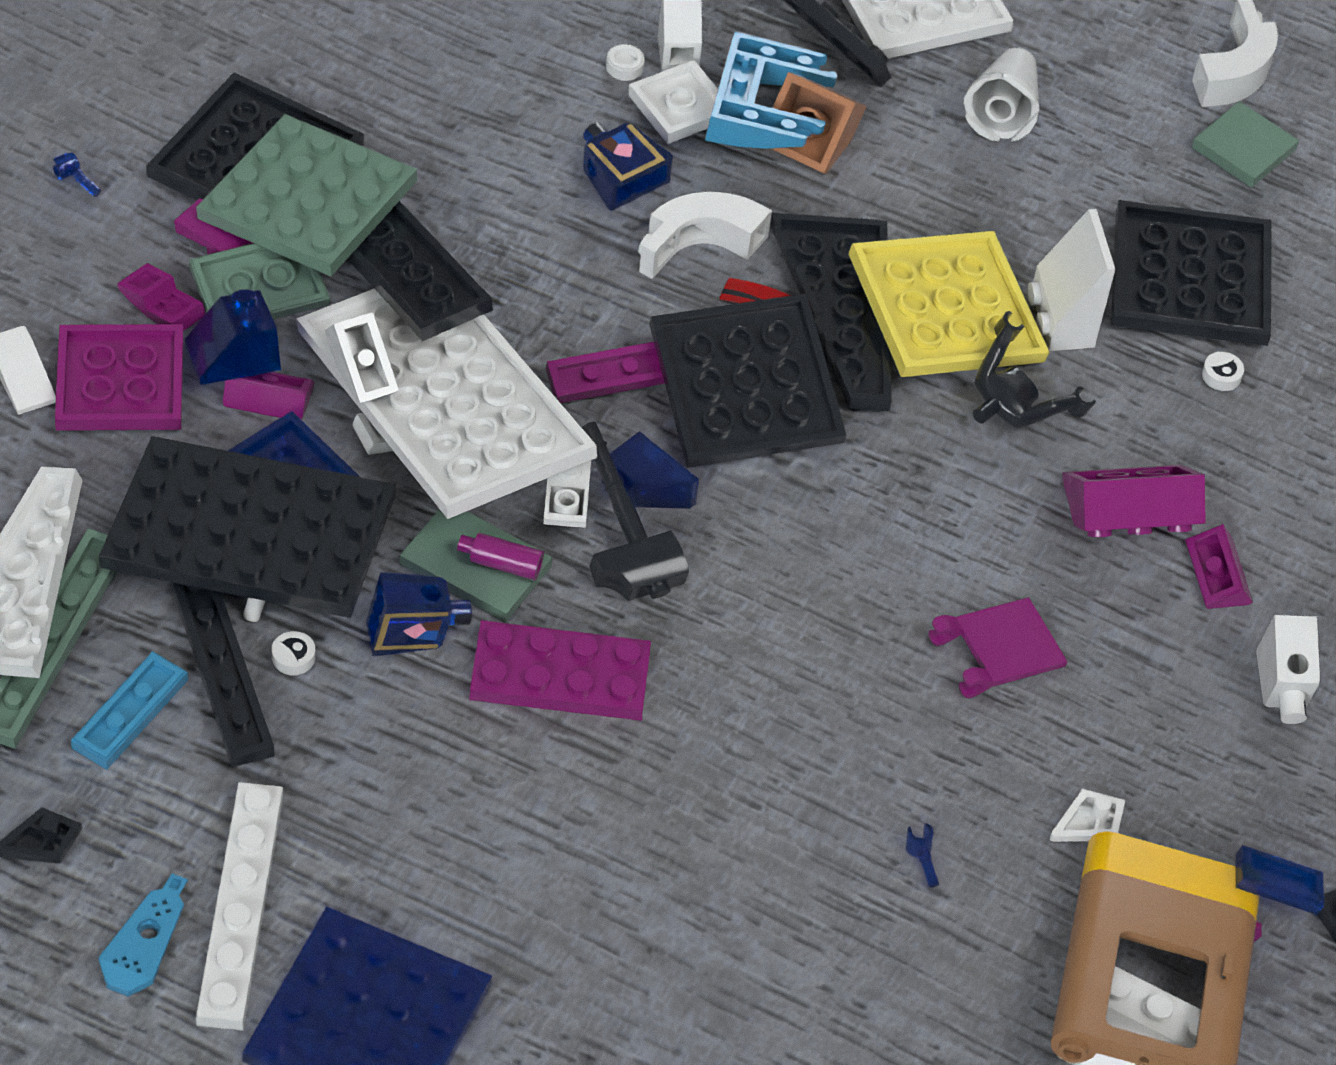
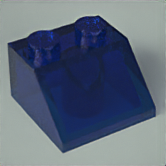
(234, 339)

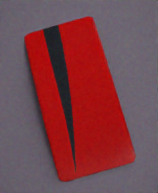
(747, 291)

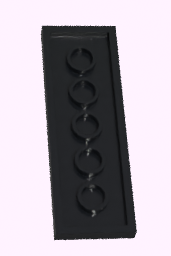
(418, 276)

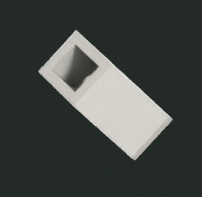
(679, 32)
(568, 497)

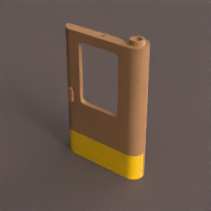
(1169, 904)

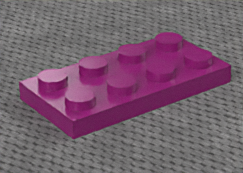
(560, 670)

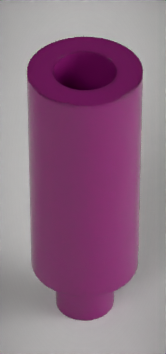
(502, 555)

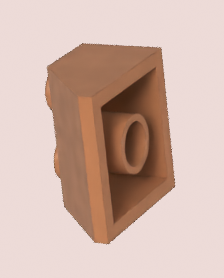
(816, 101)

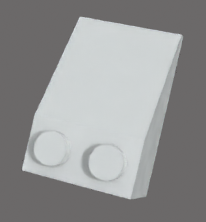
(1073, 286)

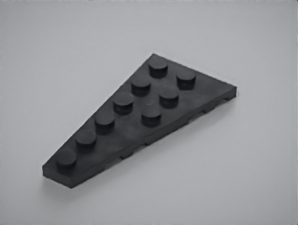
(847, 328)

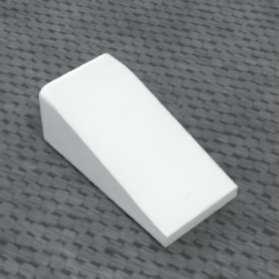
(23, 372)

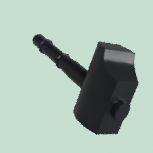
(646, 562)

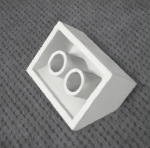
(1148, 1012)

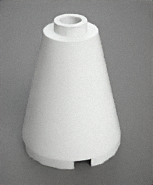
(1004, 97)

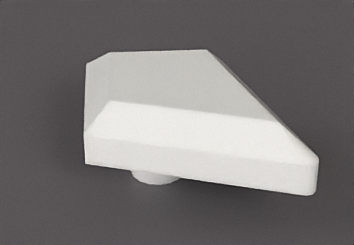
(1088, 816)

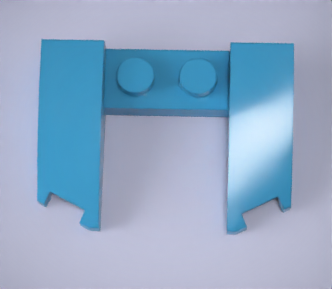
(755, 62)

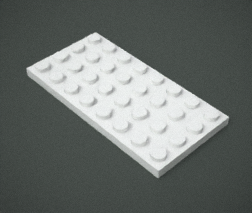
(466, 407)

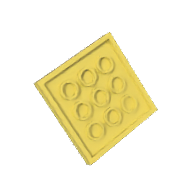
(943, 301)

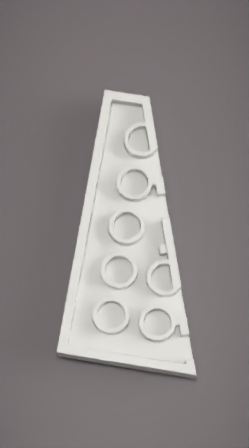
(32, 567)

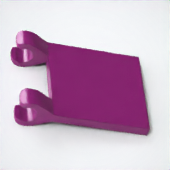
(1006, 642)

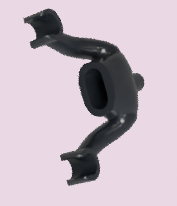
(1012, 391)

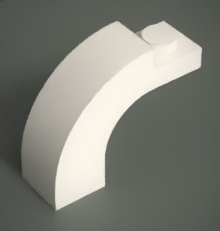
(1242, 71)
(703, 219)

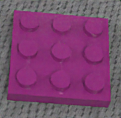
(119, 377)

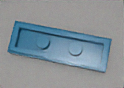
(129, 710)

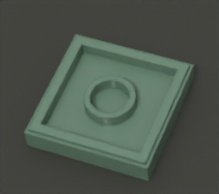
(1245, 144)

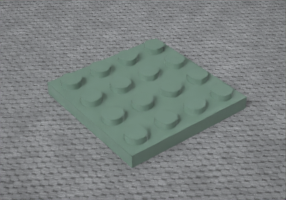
(307, 194)

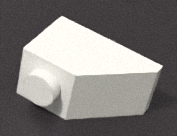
(362, 357)

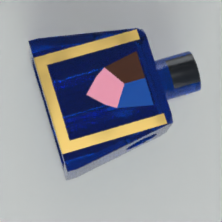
(624, 163)
(412, 613)

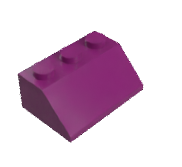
(1135, 499)

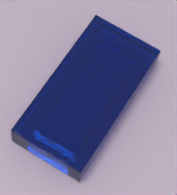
(1279, 880)

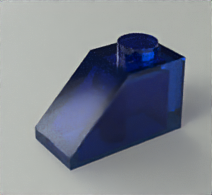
(653, 475)

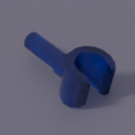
(67, 166)
(922, 849)

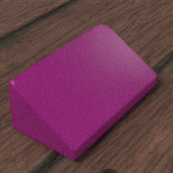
(269, 394)
(1218, 569)

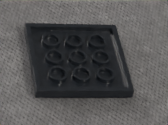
(226, 131)
(1192, 272)
(747, 380)

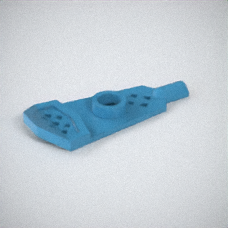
(135, 949)

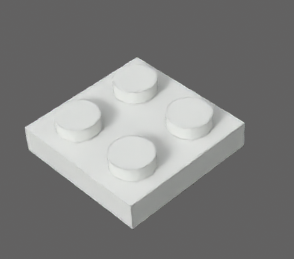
(676, 100)

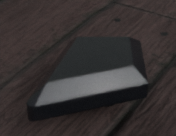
(41, 838)

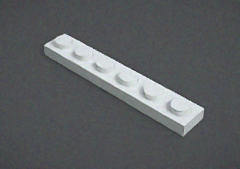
(240, 907)

